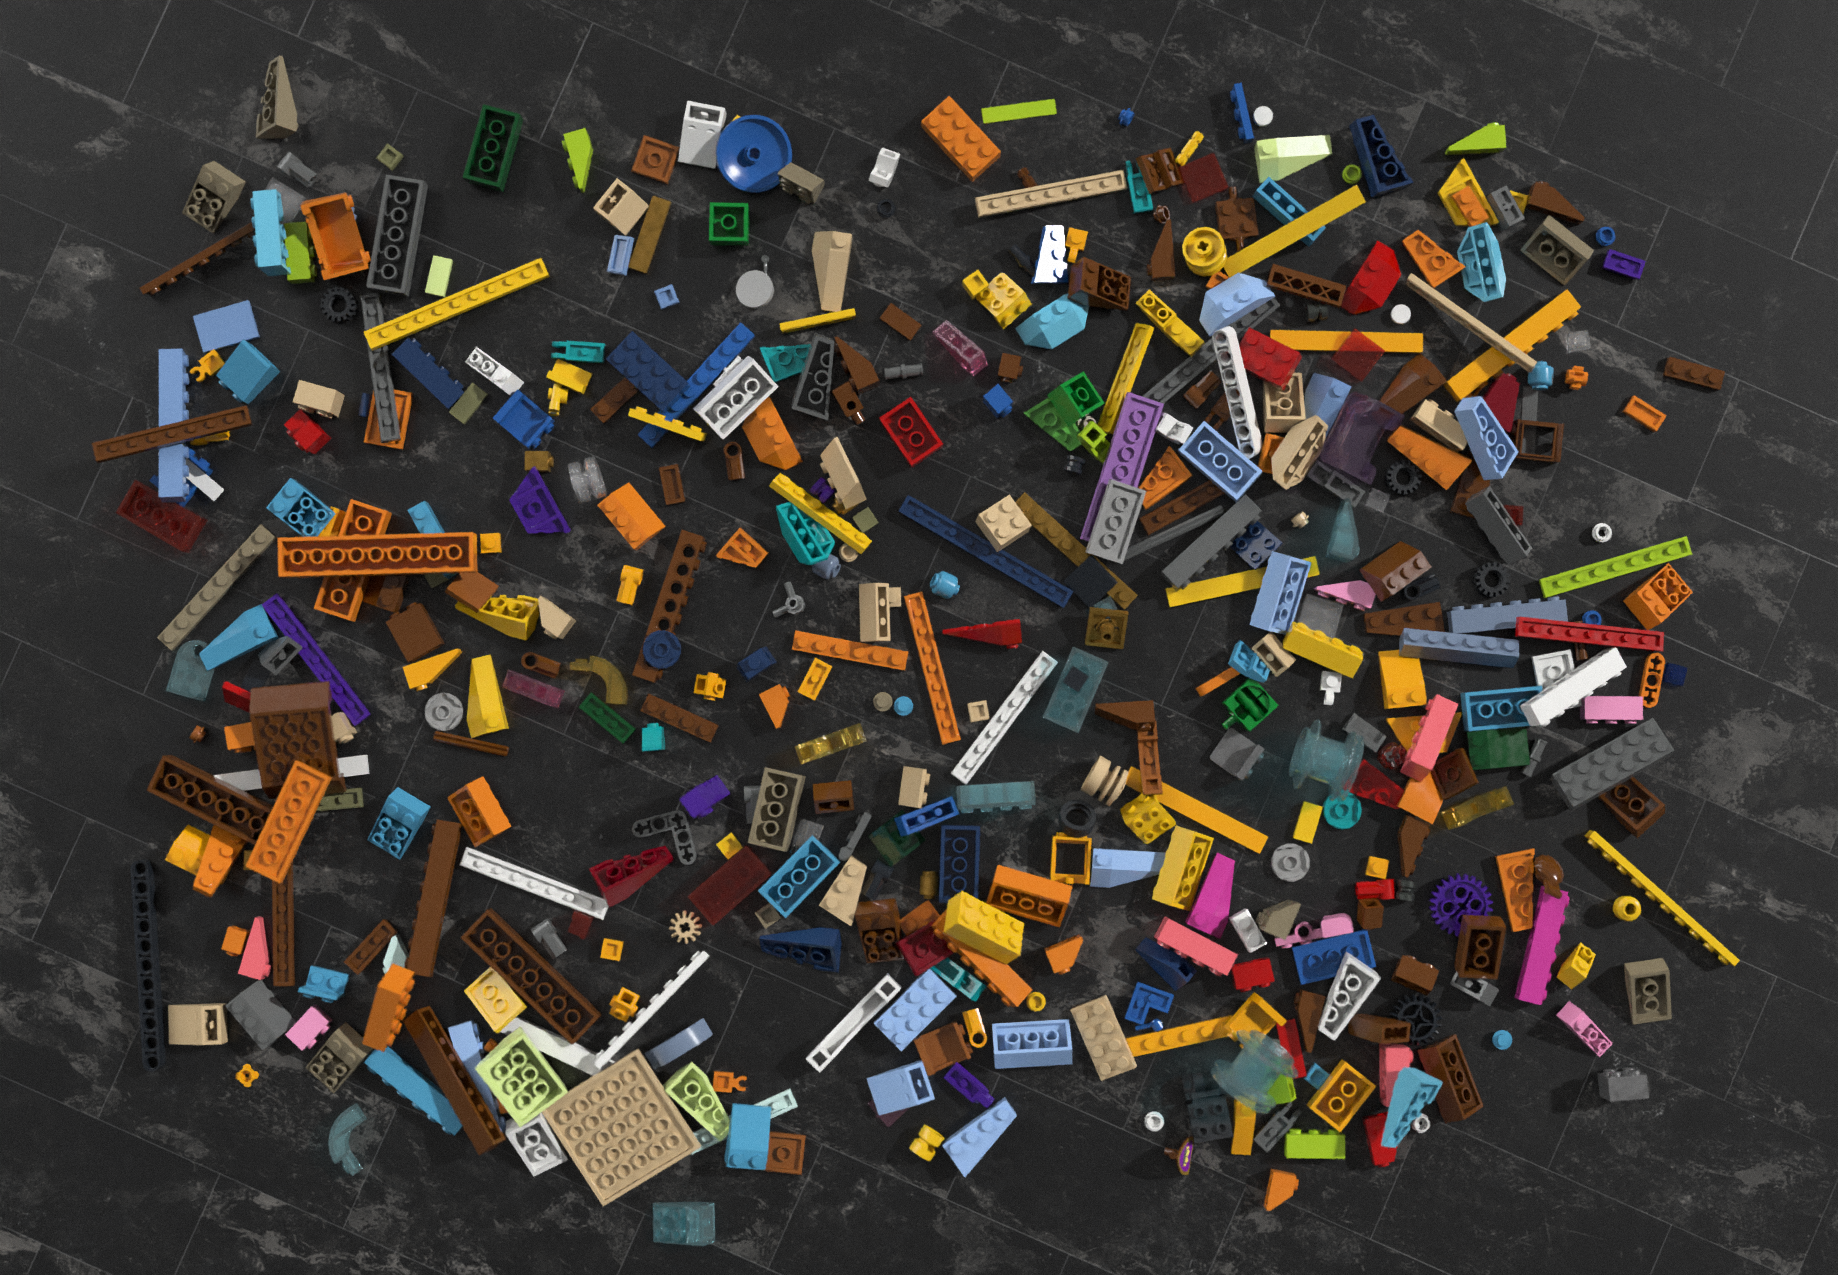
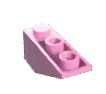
(1353, 592)
(1584, 1028)

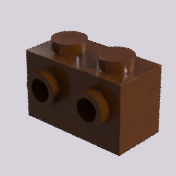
(833, 796)
(1415, 974)

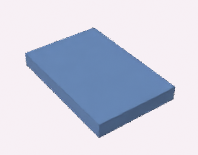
(226, 326)

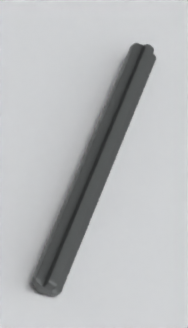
(1174, 532)

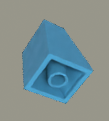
(246, 372)

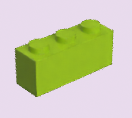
(301, 253)
(1314, 1144)

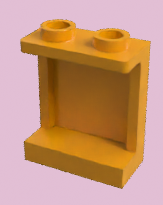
(1253, 1015)

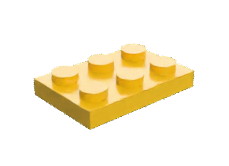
(495, 999)

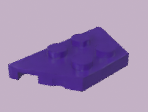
(537, 507)

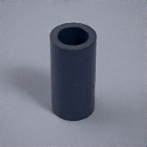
(365, 405)

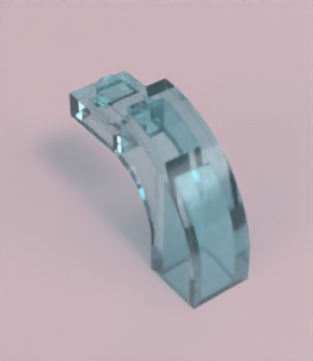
(339, 1138)

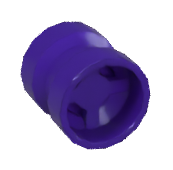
(822, 490)

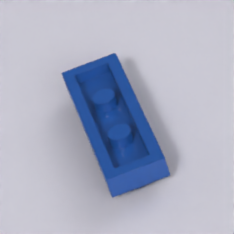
(1241, 113)

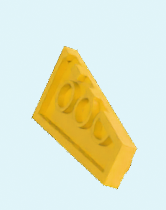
(675, 426)

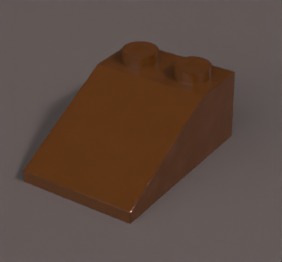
(1633, 806)

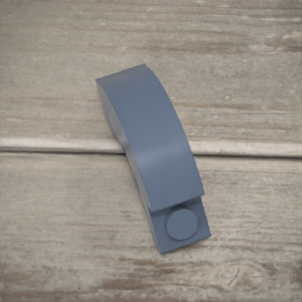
(678, 1044)

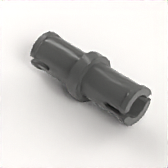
(903, 371)
(1534, 756)

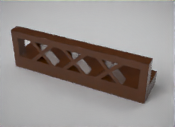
(1308, 283)

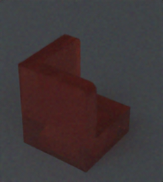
(1516, 513)
(580, 924)

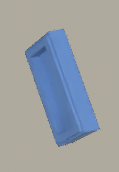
(620, 255)

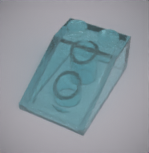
(1344, 536)

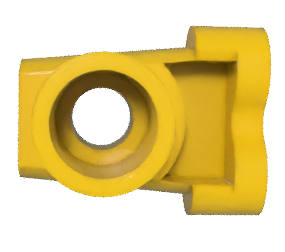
(557, 395)

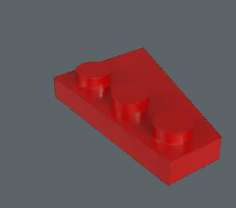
(1376, 786)

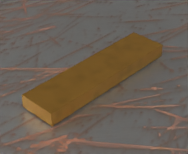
(649, 234)

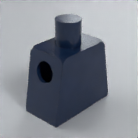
(755, 664)

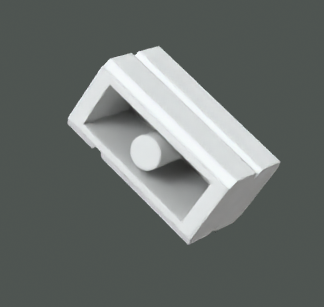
(1247, 930)

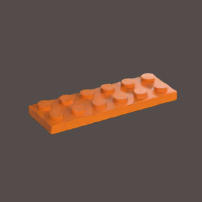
(288, 821)

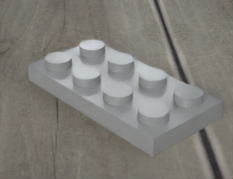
(1115, 521)

